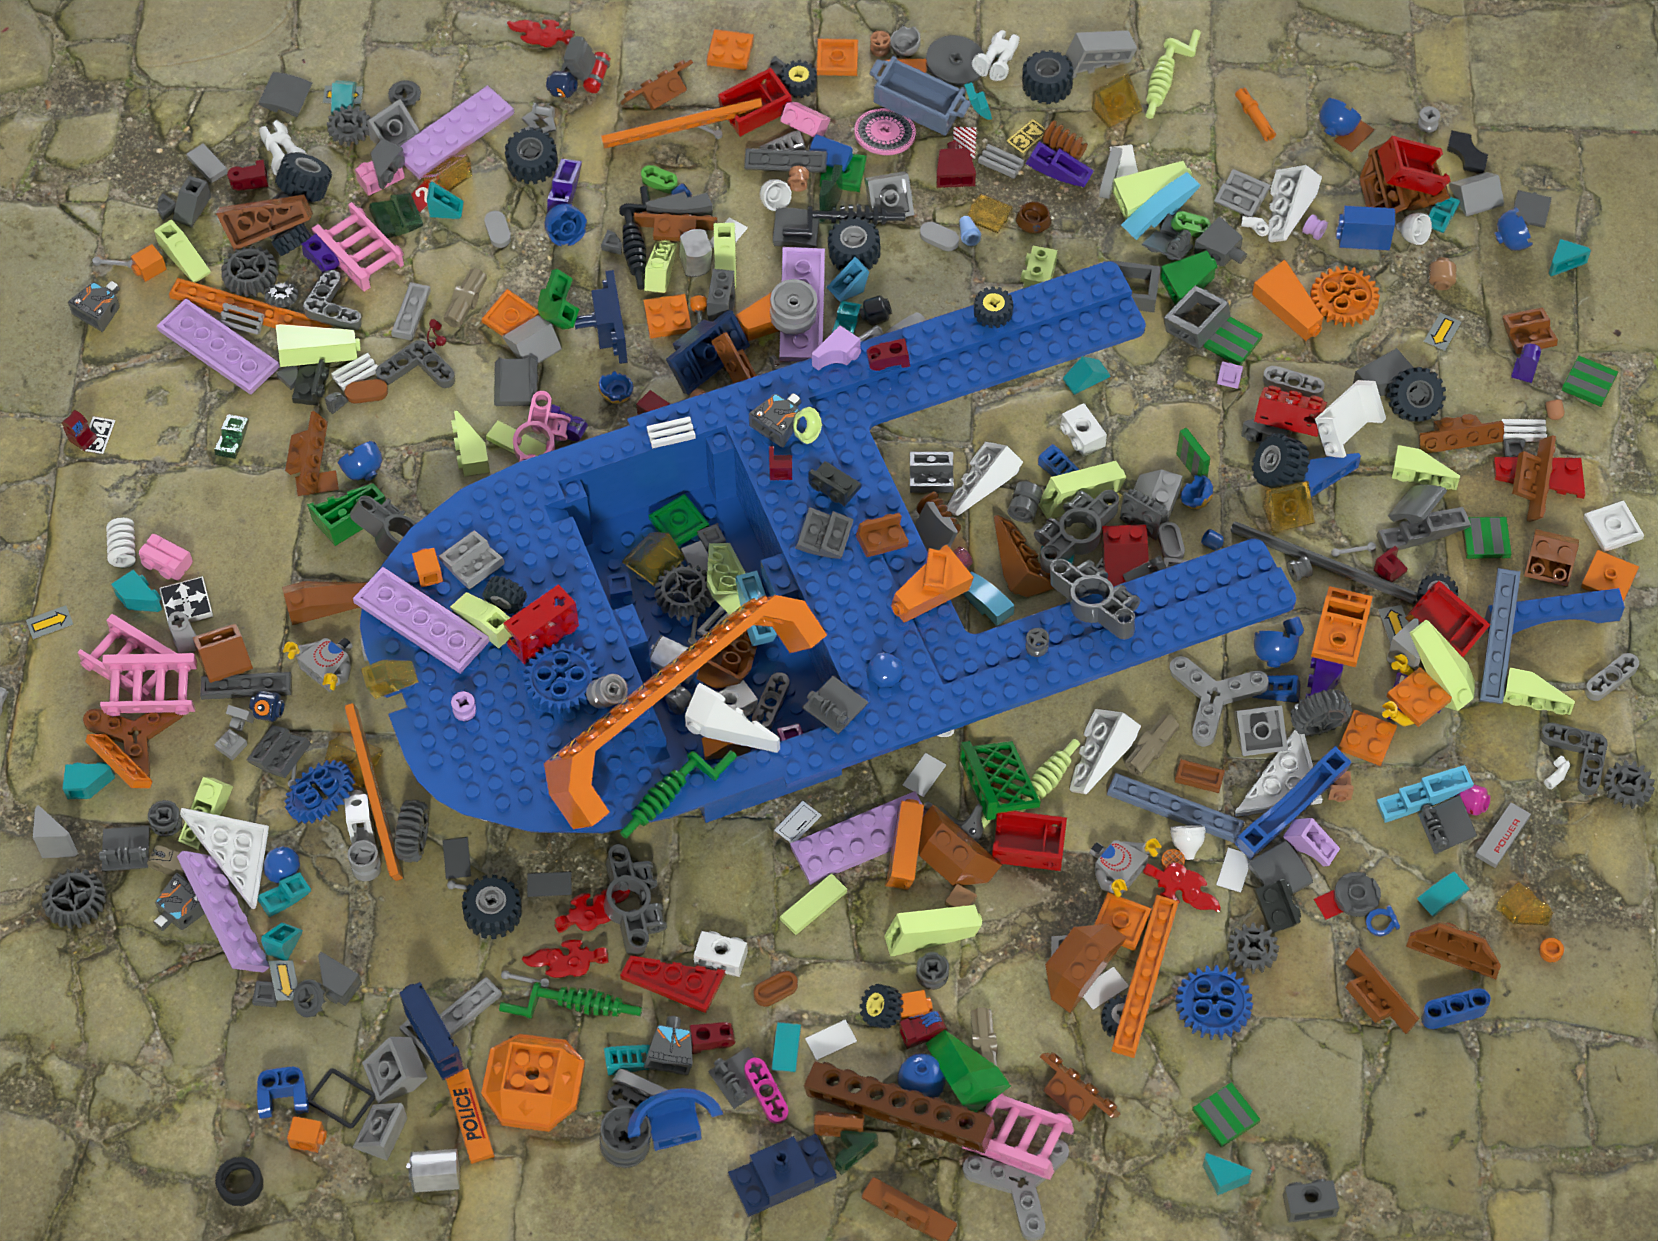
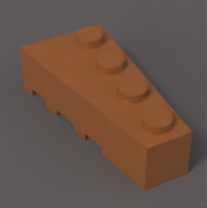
(261, 219)

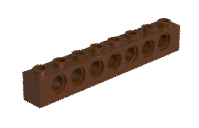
(884, 1109)

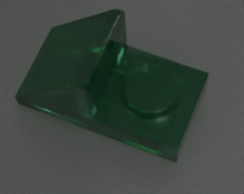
(858, 1145)

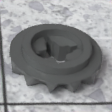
(411, 88)
(280, 299)
(303, 992)

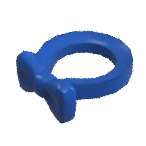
(1387, 912)

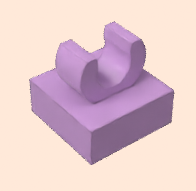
(1230, 375)

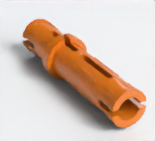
(1251, 108)

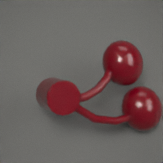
(440, 340)

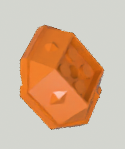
(536, 1102)

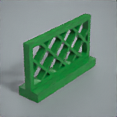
(982, 780)

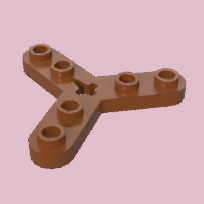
(122, 729)

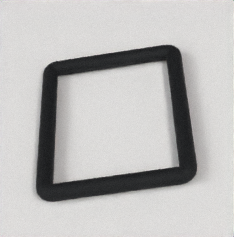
(332, 1115)

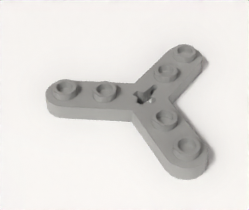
(1228, 691)
(1026, 1198)

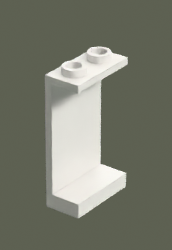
(1348, 415)

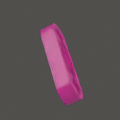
(752, 1078)

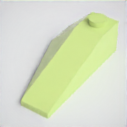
(721, 574)
(1444, 664)

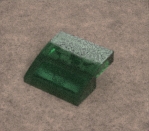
(831, 190)
(396, 216)

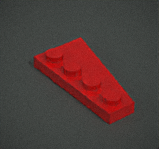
(1564, 478)
(680, 983)

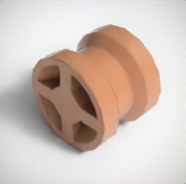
(883, 39)
(798, 178)

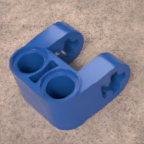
(281, 1089)

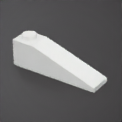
(1292, 194)
(990, 469)
(718, 721)
(1107, 739)

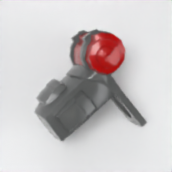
(585, 64)

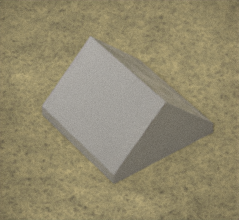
(392, 125)
(1478, 193)
(533, 340)
(1403, 644)
(51, 837)
(381, 1130)

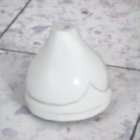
(775, 194)
(1415, 228)
(1188, 839)

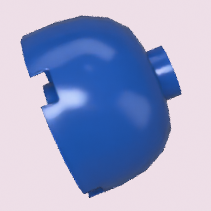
(1337, 118)
(565, 224)
(1513, 231)
(362, 462)
(1275, 647)
(922, 1074)

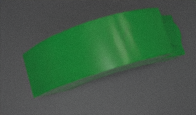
(553, 303)

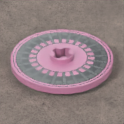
(884, 132)

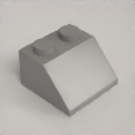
(890, 192)
(1161, 487)
(1261, 730)
(394, 1069)

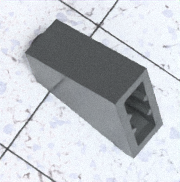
(1383, 370)

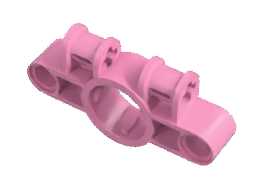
(541, 421)

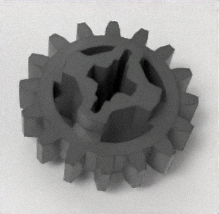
(348, 125)
(1629, 784)
(1253, 951)

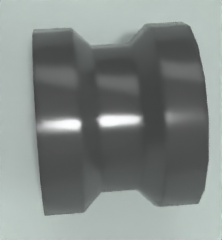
(1299, 568)
(1035, 636)
(679, 700)

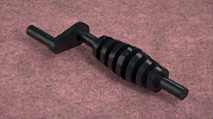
(832, 215)
(633, 242)

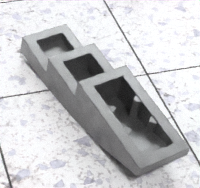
(1433, 527)

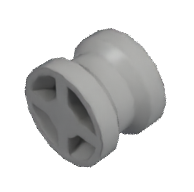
(1430, 124)

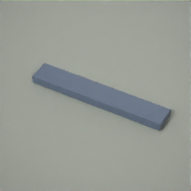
(1500, 636)
(1175, 807)

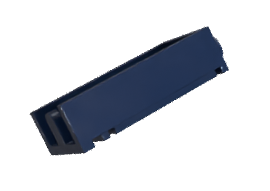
(431, 1031)

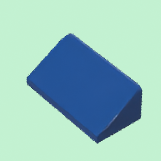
(837, 152)

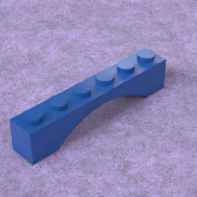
(1591, 606)
(1287, 809)

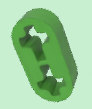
(659, 179)
(1190, 223)

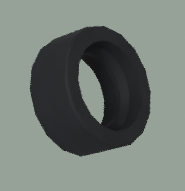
(232, 1165)

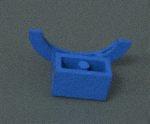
(672, 1116)

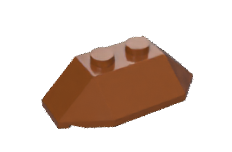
(1376, 190)
(953, 851)
(1456, 947)
(1080, 962)

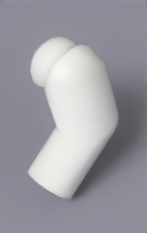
(1256, 224)
(1559, 775)

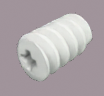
(121, 542)

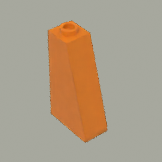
(1289, 300)
(756, 319)
(913, 600)
(905, 845)

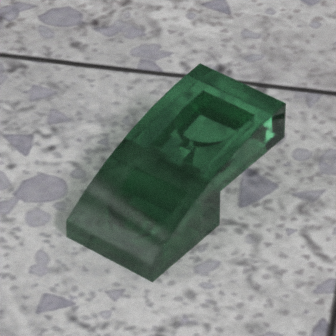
(232, 436)

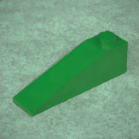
(967, 1072)

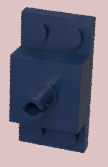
(606, 318)
(695, 355)
(781, 1173)

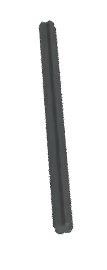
(1325, 562)

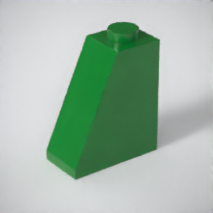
(1188, 272)

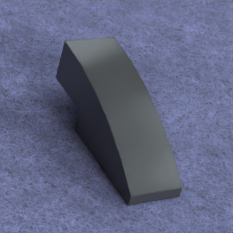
(679, 204)

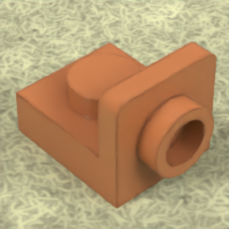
(1341, 789)

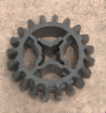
(249, 276)
(677, 602)
(1321, 712)
(411, 831)
(60, 895)

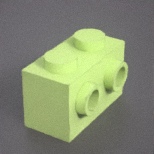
(1040, 266)

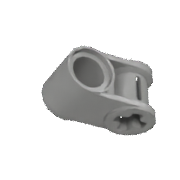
(182, 636)

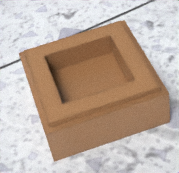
(960, 897)

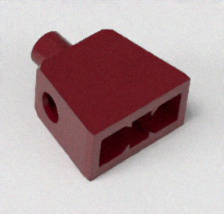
(955, 167)

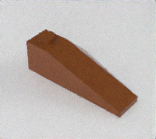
(1019, 561)
(319, 599)
(730, 664)

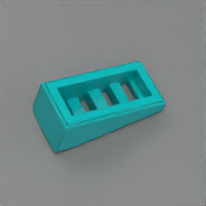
(619, 1051)

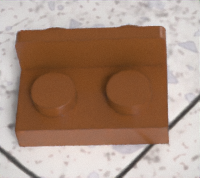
(881, 535)
(834, 1122)

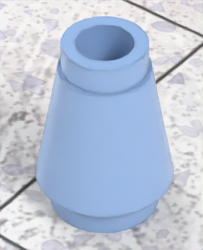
(969, 232)

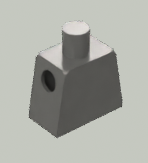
(1221, 243)

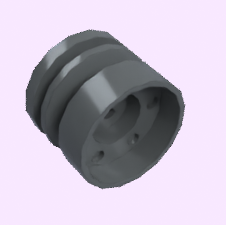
(614, 1128)

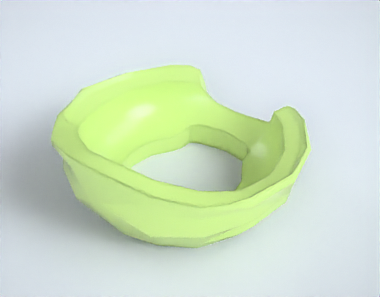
(813, 425)

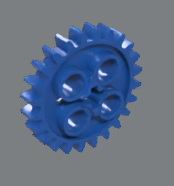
(560, 678)
(307, 804)
(1213, 1021)

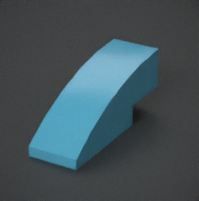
(750, 587)
(989, 600)

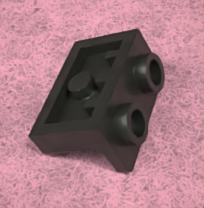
(309, 383)
(834, 483)
(1278, 905)

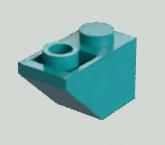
(135, 593)
(86, 780)

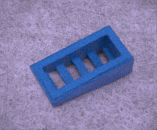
(1052, 456)
(1285, 694)

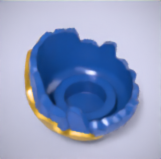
(615, 387)
(1198, 493)

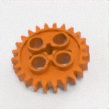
(1346, 290)

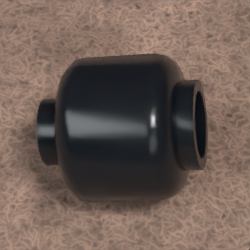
(876, 310)

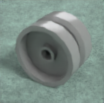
(793, 306)

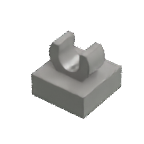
(239, 717)
(231, 744)

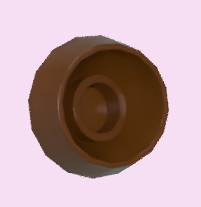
(1033, 217)

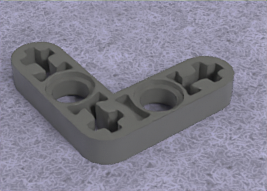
(319, 307)
(414, 359)
(1585, 747)

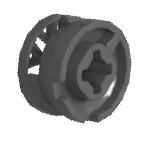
(165, 817)
(932, 970)

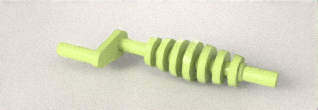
(1162, 75)
(1048, 774)

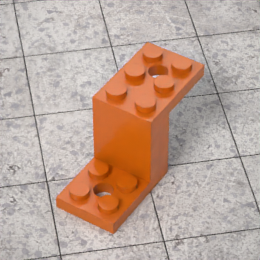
(1342, 626)

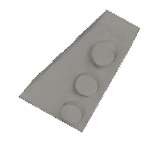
(1100, 49)

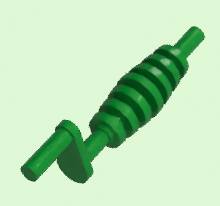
(664, 792)
(572, 998)

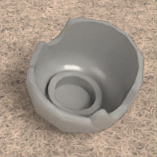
(905, 41)

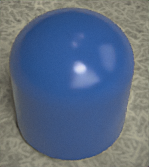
(682, 188)
(1212, 540)
(1293, 626)

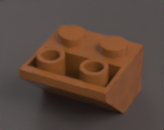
(1551, 557)
(222, 653)

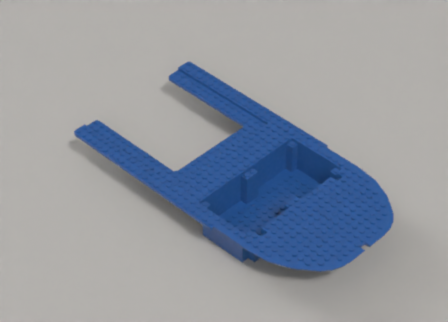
(588, 506)

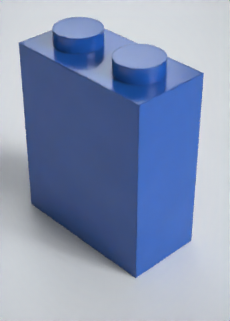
(1366, 228)

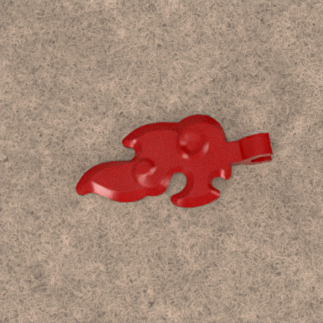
(545, 37)
(1176, 878)
(587, 916)
(574, 963)

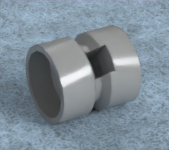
(606, 691)
(364, 860)

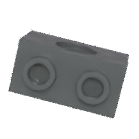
(1301, 1210)

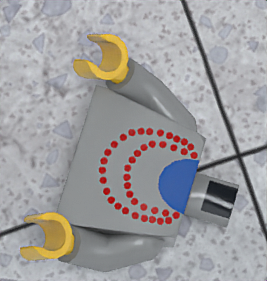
(323, 661)
(1121, 863)

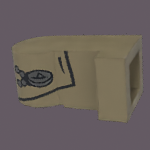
(166, 861)

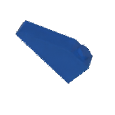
(1328, 470)

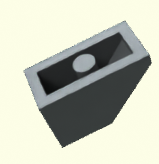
(338, 980)

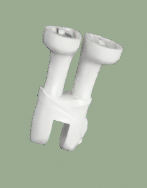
(999, 48)
(277, 139)

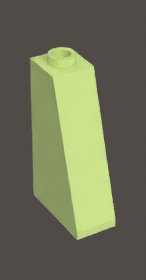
(1137, 188)
(308, 344)
(1090, 480)
(931, 928)

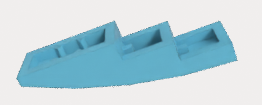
(1161, 204)
(1430, 791)

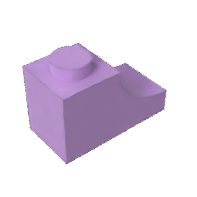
(837, 348)
(1312, 840)

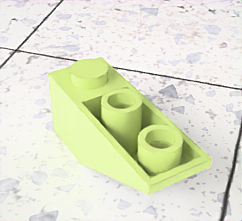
(725, 247)
(181, 251)
(660, 266)
(471, 447)
(1421, 468)
(484, 617)
(1532, 691)
(210, 799)

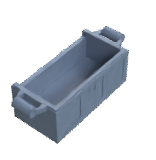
(918, 95)

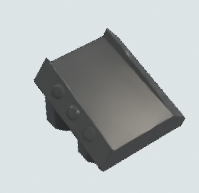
(515, 381)

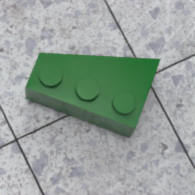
(334, 515)

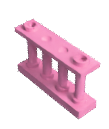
(348, 262)
(134, 639)
(138, 664)
(1018, 1156)

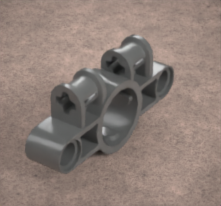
(1080, 509)
(380, 520)
(1116, 609)
(637, 878)

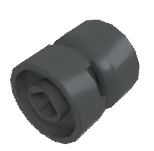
(1025, 501)

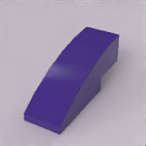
(1059, 165)
(564, 183)

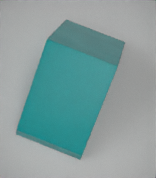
(342, 95)
(443, 203)
(1568, 256)
(1085, 374)
(281, 941)
(1225, 1174)

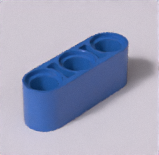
(1462, 1000)

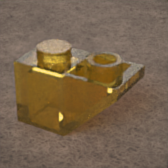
(388, 676)
(1523, 907)

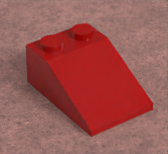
(1123, 550)

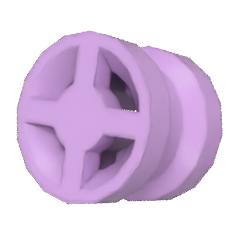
(1315, 227)
(466, 711)

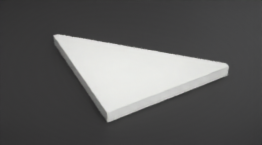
(1279, 777)
(234, 846)

